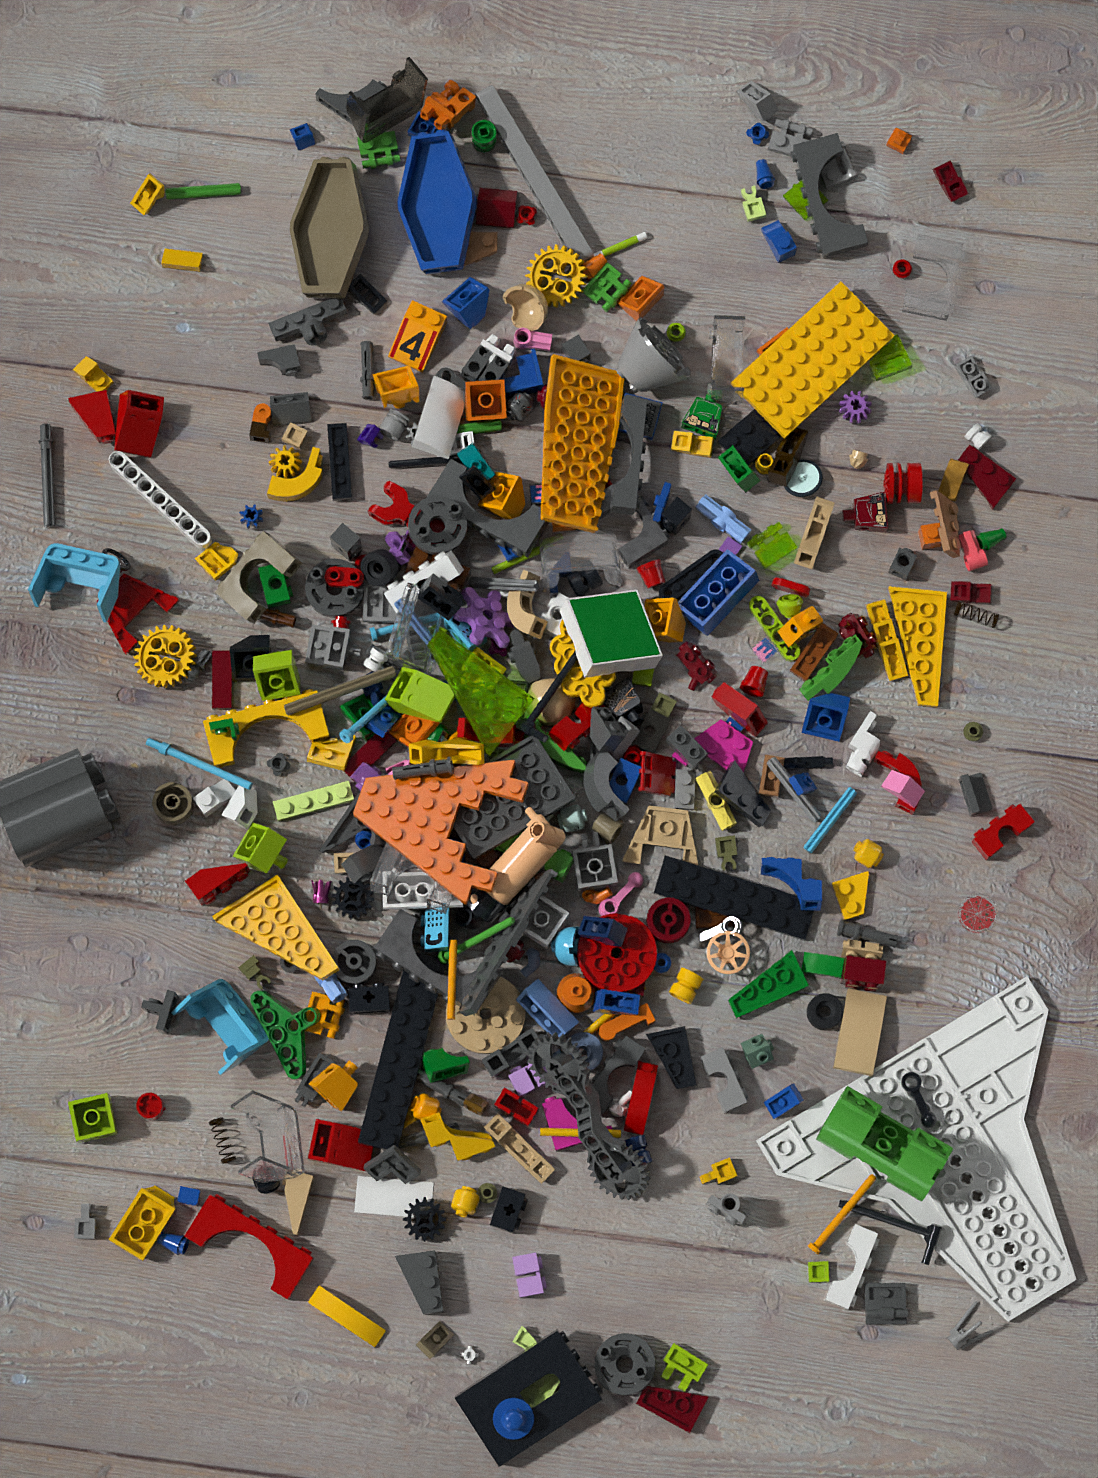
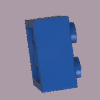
(420, 125)

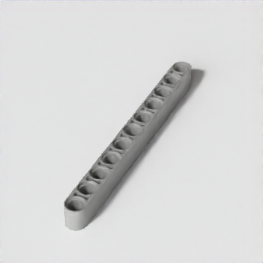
(533, 173)

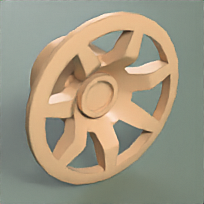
(728, 952)

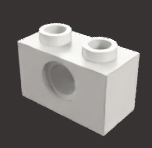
(553, 625)

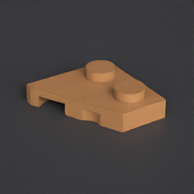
(480, 246)

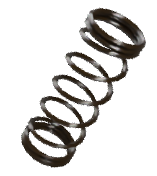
(958, 607)
(218, 1121)

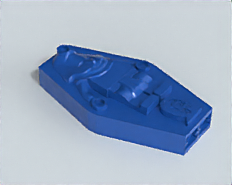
(437, 202)

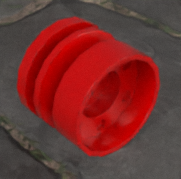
(903, 483)

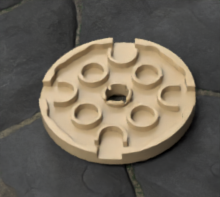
(498, 1031)

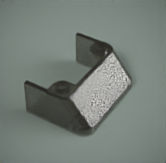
(389, 105)

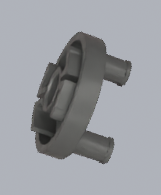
(450, 514)
(349, 597)
(609, 1357)

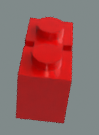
(508, 1103)

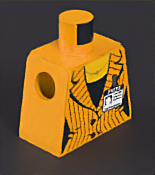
(806, 623)

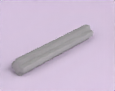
(802, 800)

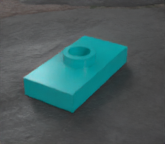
(471, 456)

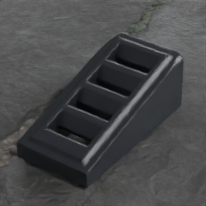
(365, 284)

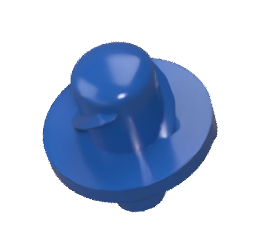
(513, 1418)

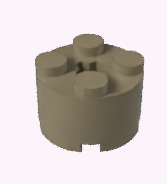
(183, 799)

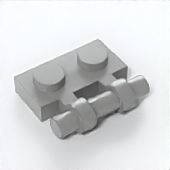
(782, 142)

